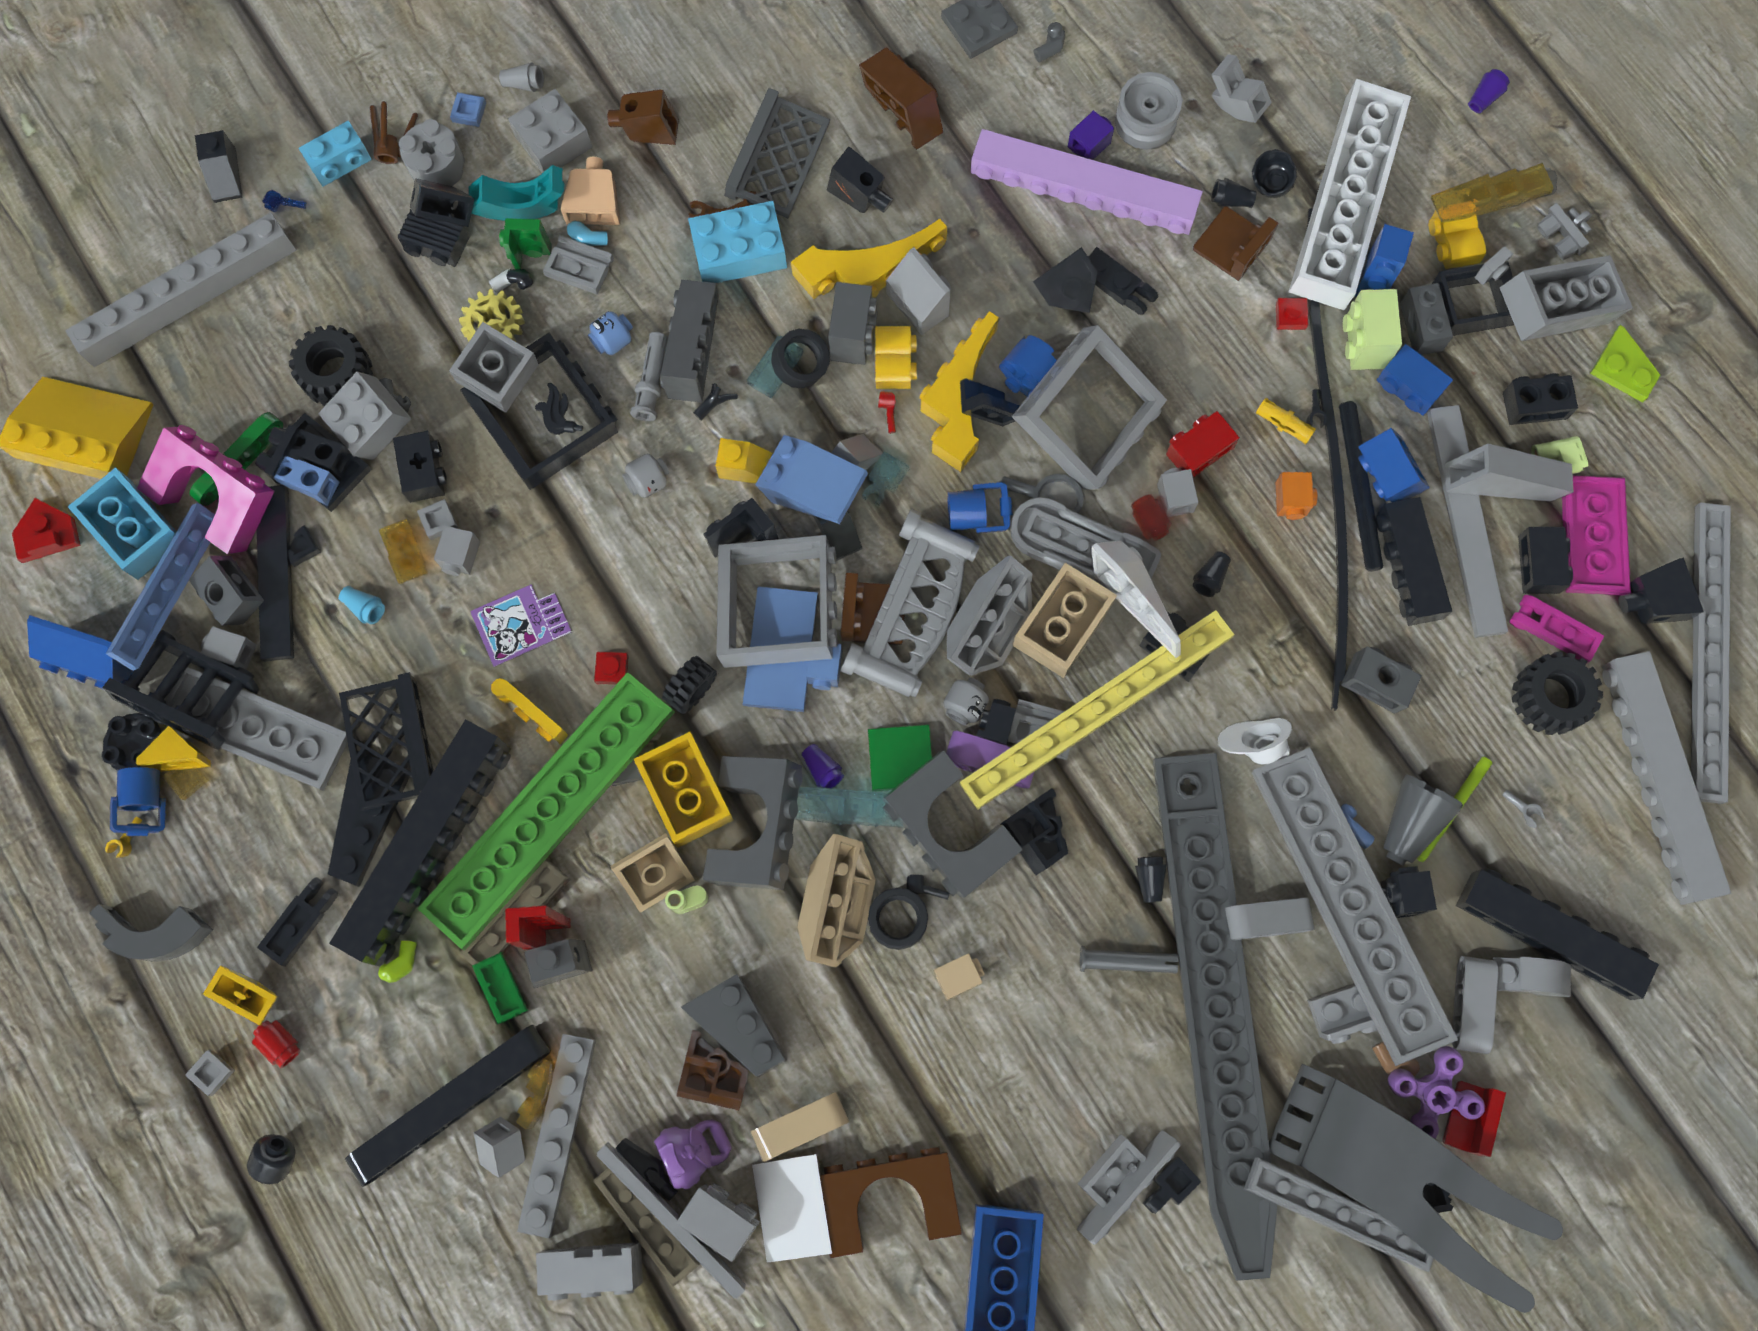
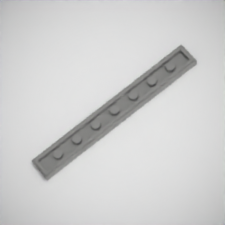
(1468, 529)

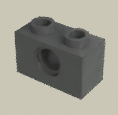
(1426, 319)
(226, 590)
(1364, 679)

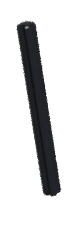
(1360, 487)

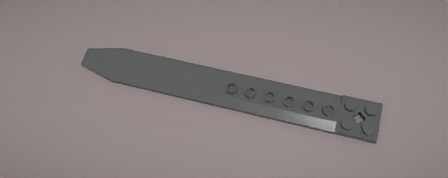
(1216, 1009)

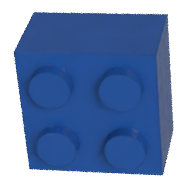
(1392, 466)

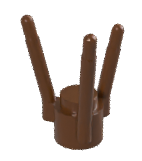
(386, 145)

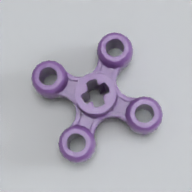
(1438, 1082)

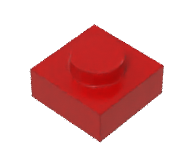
(1291, 314)
(610, 667)

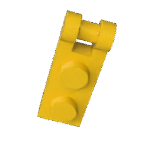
(527, 710)

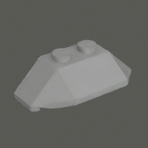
(990, 618)

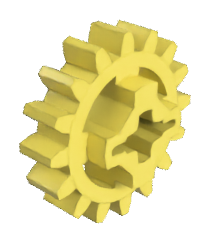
(491, 311)

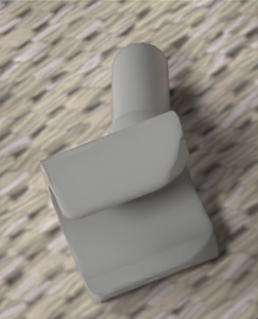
(1527, 809)

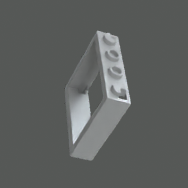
(1028, 413)
(766, 552)

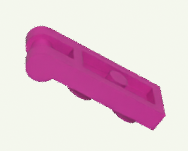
(1557, 628)

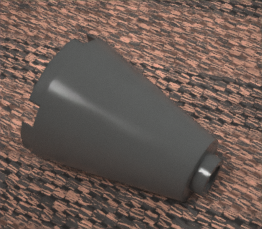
(1417, 819)

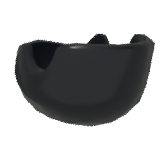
(1274, 173)

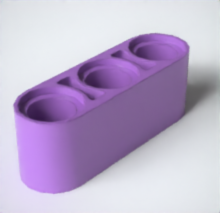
(973, 752)

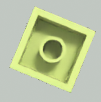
(1372, 329)

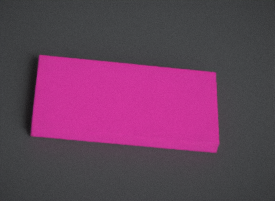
(1598, 535)

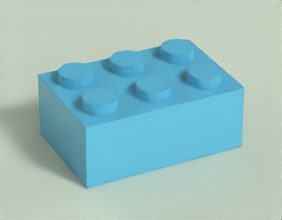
(738, 243)
(124, 523)

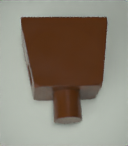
(646, 117)

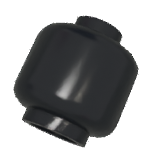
(271, 1159)

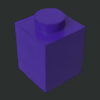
(1091, 136)

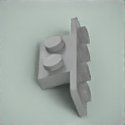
(1120, 1178)

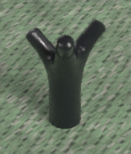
(712, 401)

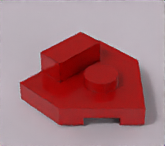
(43, 532)

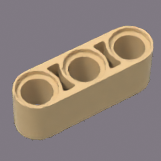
(799, 1126)

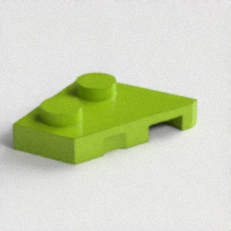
(1626, 366)

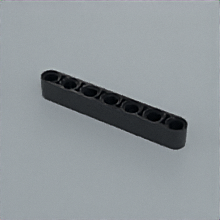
(447, 1105)

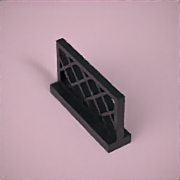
(412, 728)

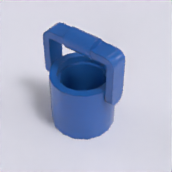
(969, 511)
(137, 791)

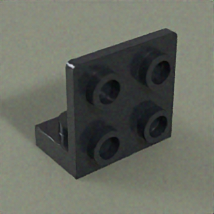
(744, 519)

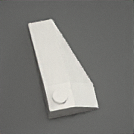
(1125, 575)

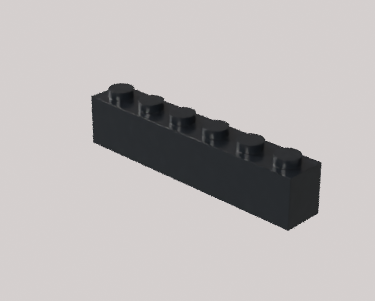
(1557, 934)

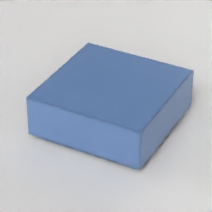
(468, 109)

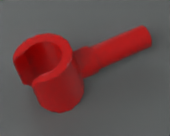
(888, 401)

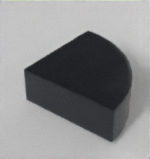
(302, 547)

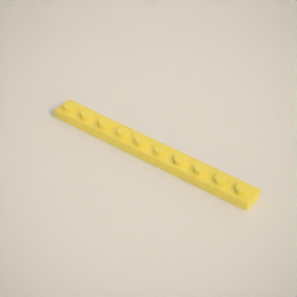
(1094, 711)

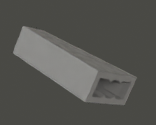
(1508, 474)

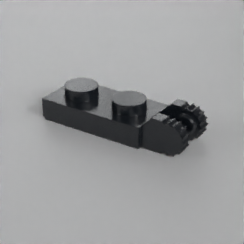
(1121, 283)
(296, 923)

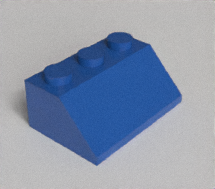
(73, 652)

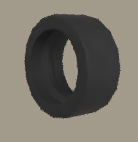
(817, 346)
(903, 895)

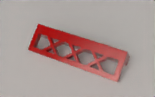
(528, 925)

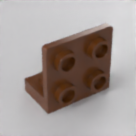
(1234, 242)
(861, 608)

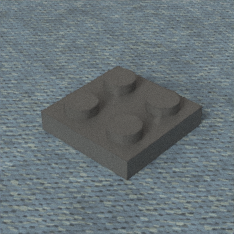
(979, 24)

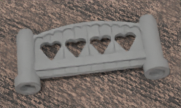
(877, 659)

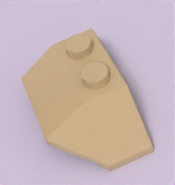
(836, 901)

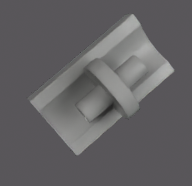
(1573, 239)

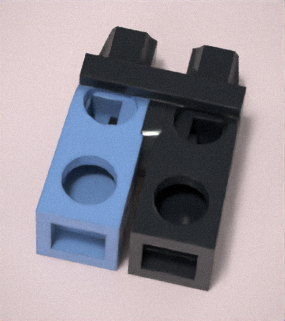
(305, 462)

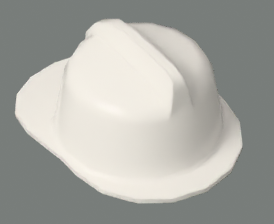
(1259, 740)

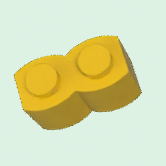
(1458, 241)
(893, 357)

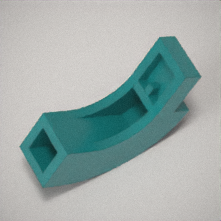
(518, 200)

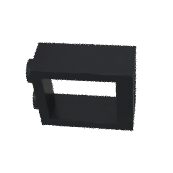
(1466, 276)

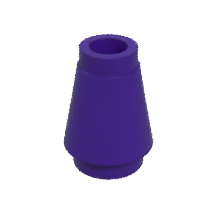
(1489, 90)
(822, 767)

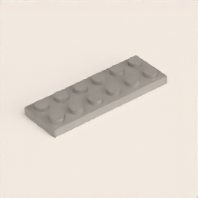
(268, 732)

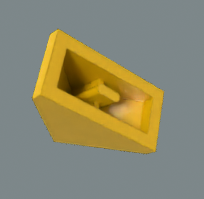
(172, 752)
(240, 994)

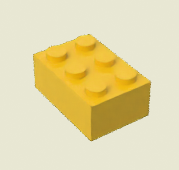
(683, 789)

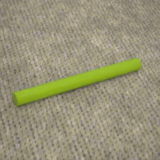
(1462, 795)

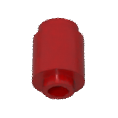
(275, 1043)

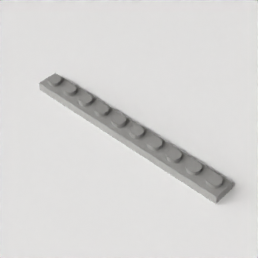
(1711, 653)

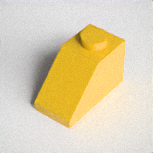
(741, 460)

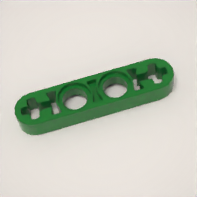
(244, 450)

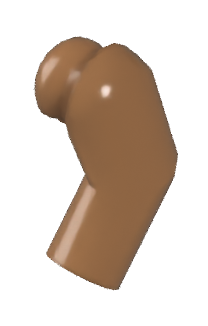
(1387, 1063)

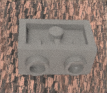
(1340, 1014)

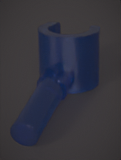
(274, 199)

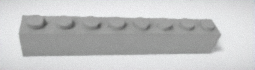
(180, 290)
(1665, 779)

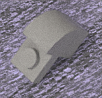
(1237, 95)
(1534, 976)

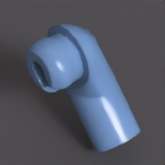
(1363, 837)

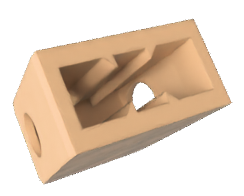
(591, 195)

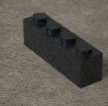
(1413, 561)

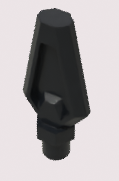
(648, 1167)

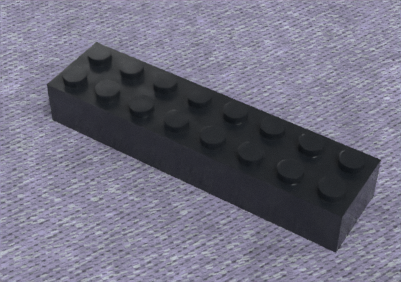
(422, 845)

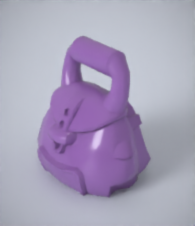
(687, 1153)

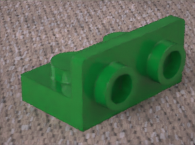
(524, 237)

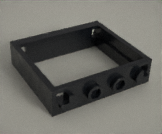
(543, 349)

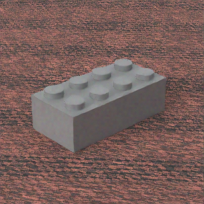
(1565, 297)

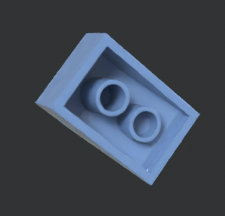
(810, 480)

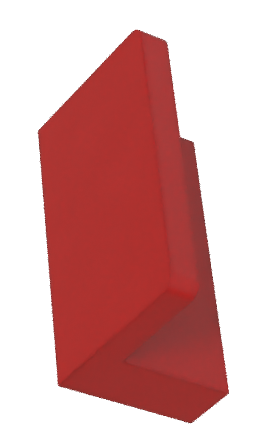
(1479, 1134)

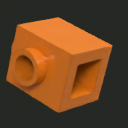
(1295, 494)

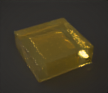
(185, 781)

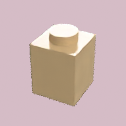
(959, 976)

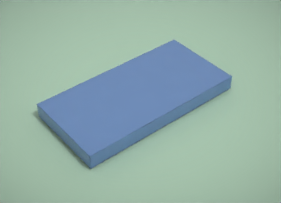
(780, 618)

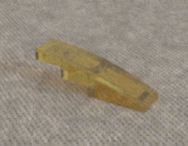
(1492, 194)

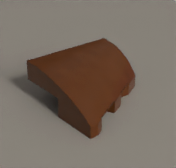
(711, 1075)

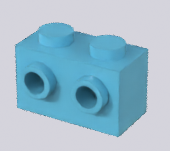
(335, 153)

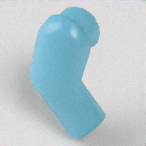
(581, 233)

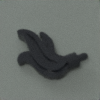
(554, 413)

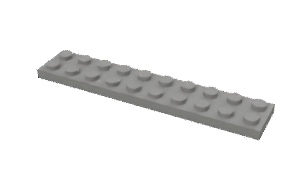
(1354, 907)

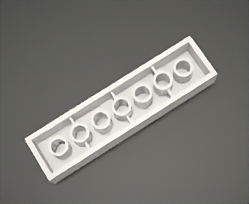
(1350, 195)

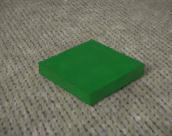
(897, 754)

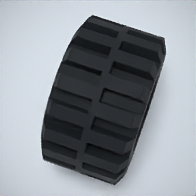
(316, 351)
(1576, 679)

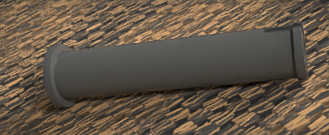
(1127, 961)

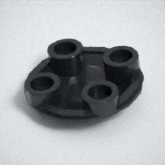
(128, 739)

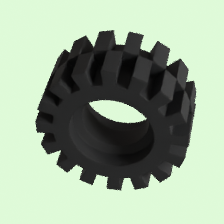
(689, 684)

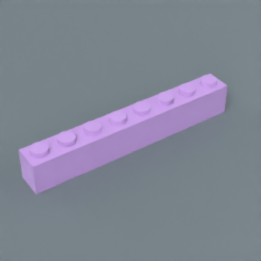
(1085, 182)

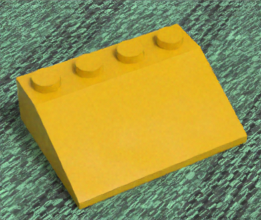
(76, 428)

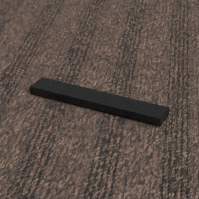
(275, 579)

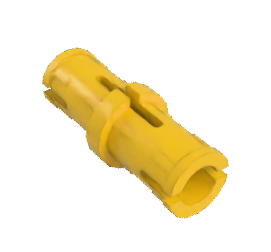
(1285, 421)

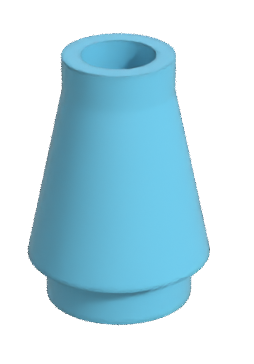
(363, 605)

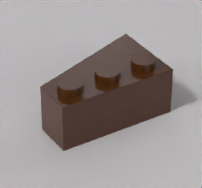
(905, 94)

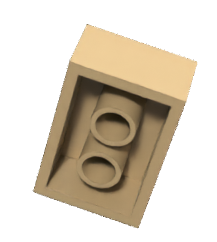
(1064, 620)

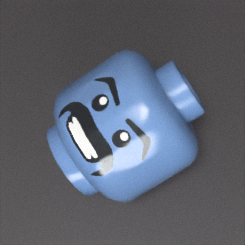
(610, 333)

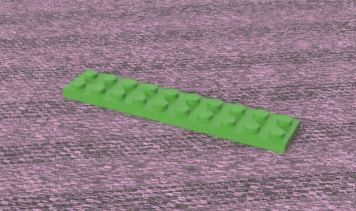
(545, 811)

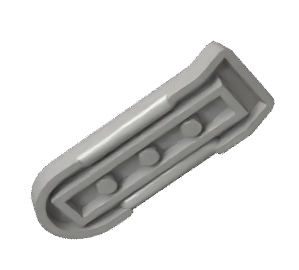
(1061, 536)

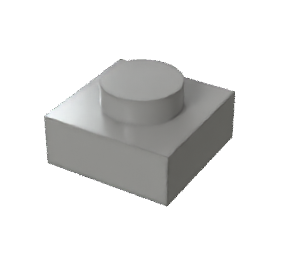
(1495, 266)
(435, 518)
(210, 1072)

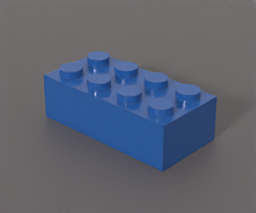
(1003, 1269)

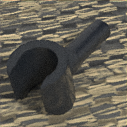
(1316, 409)
(916, 884)

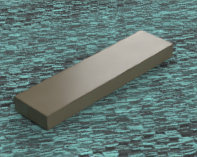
(536, 891)
(655, 1238)

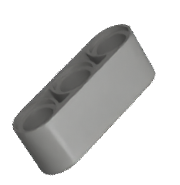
(1269, 918)
(1475, 1004)

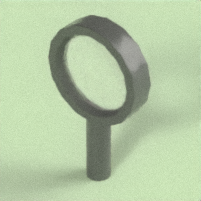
(1054, 487)

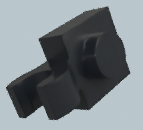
(1175, 1183)

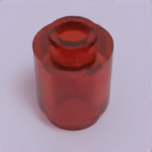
(1151, 517)

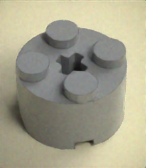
(432, 153)

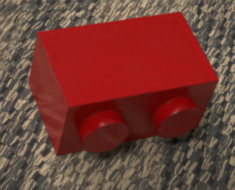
(1203, 444)

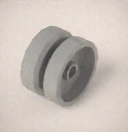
(1148, 110)

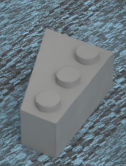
(589, 1270)

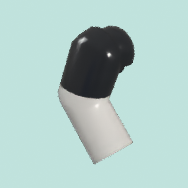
(511, 276)

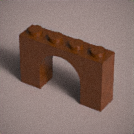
(927, 1174)

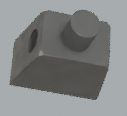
(557, 962)

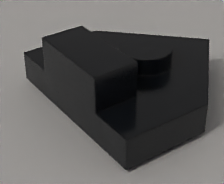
(1069, 283)

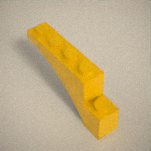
(820, 269)
(942, 400)

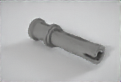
(648, 389)

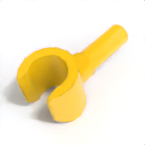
(123, 842)

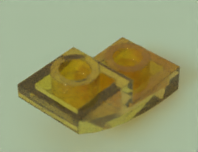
(403, 551)
(539, 1084)

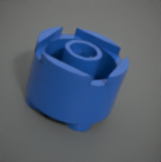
(1027, 364)

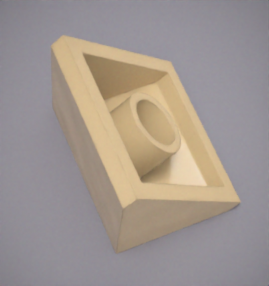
(652, 872)

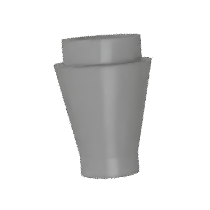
(523, 77)

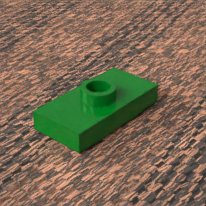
(499, 987)

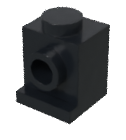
(997, 722)

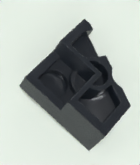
(1038, 832)

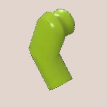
(401, 965)

